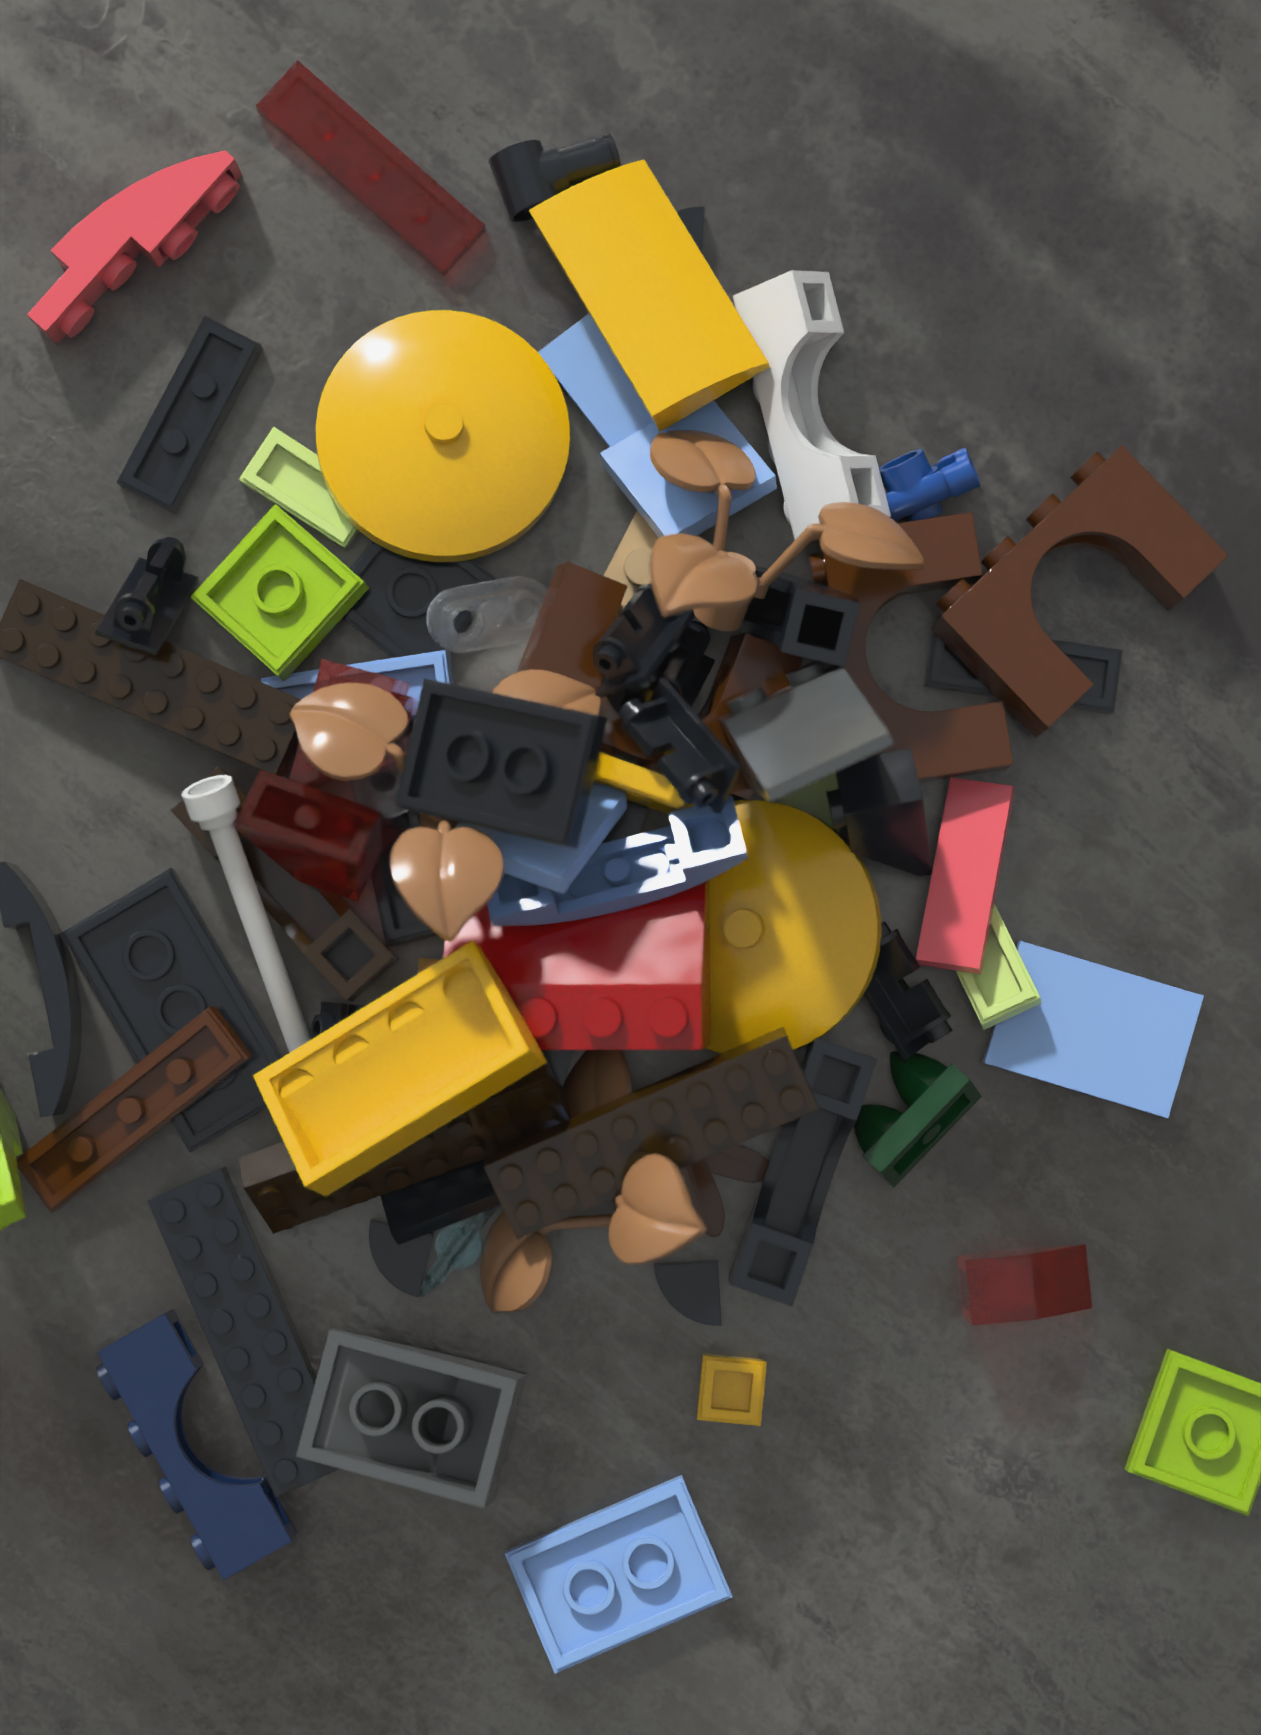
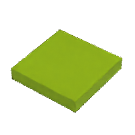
(280, 592)
(1201, 1433)

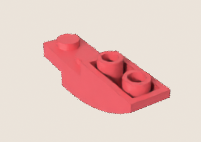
(146, 217)

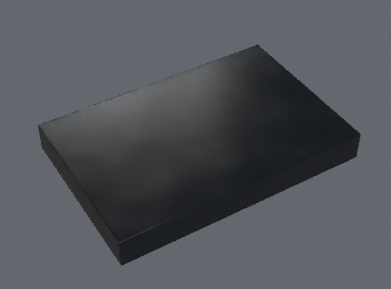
(501, 762)

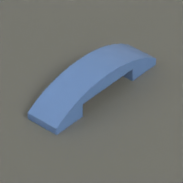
(631, 870)

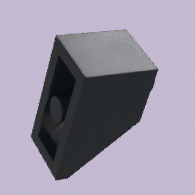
(883, 811)

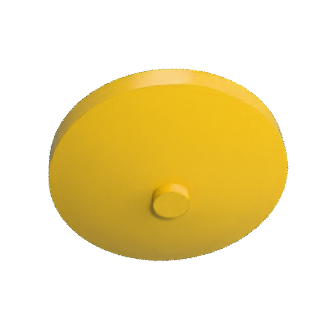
(442, 436)
(789, 930)

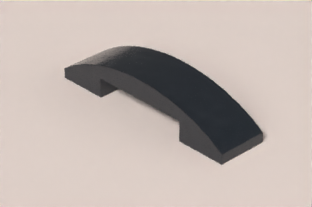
(57, 1068)

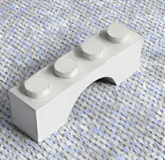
(795, 327)

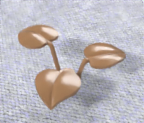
(721, 584)
(436, 868)
(650, 1215)

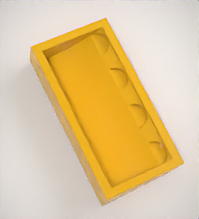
(649, 291)
(398, 1069)

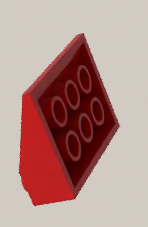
(609, 977)

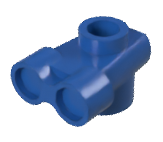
(917, 488)

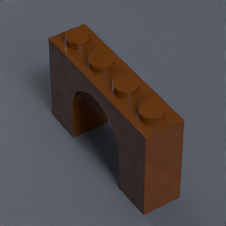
(1112, 510)
(577, 615)
(942, 741)

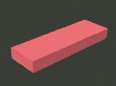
(965, 875)

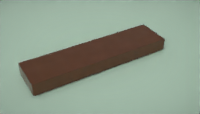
(133, 1108)

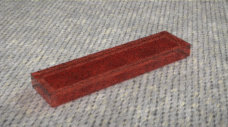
(370, 168)

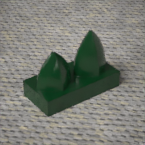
(935, 1102)

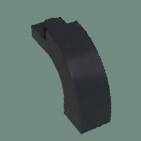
(803, 618)

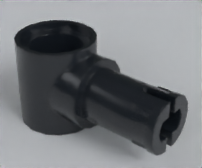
(533, 174)

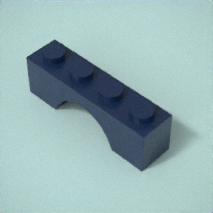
(232, 1515)

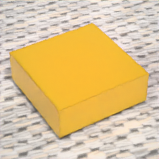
(731, 1389)

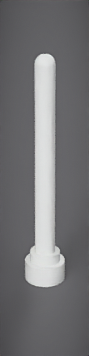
(214, 806)

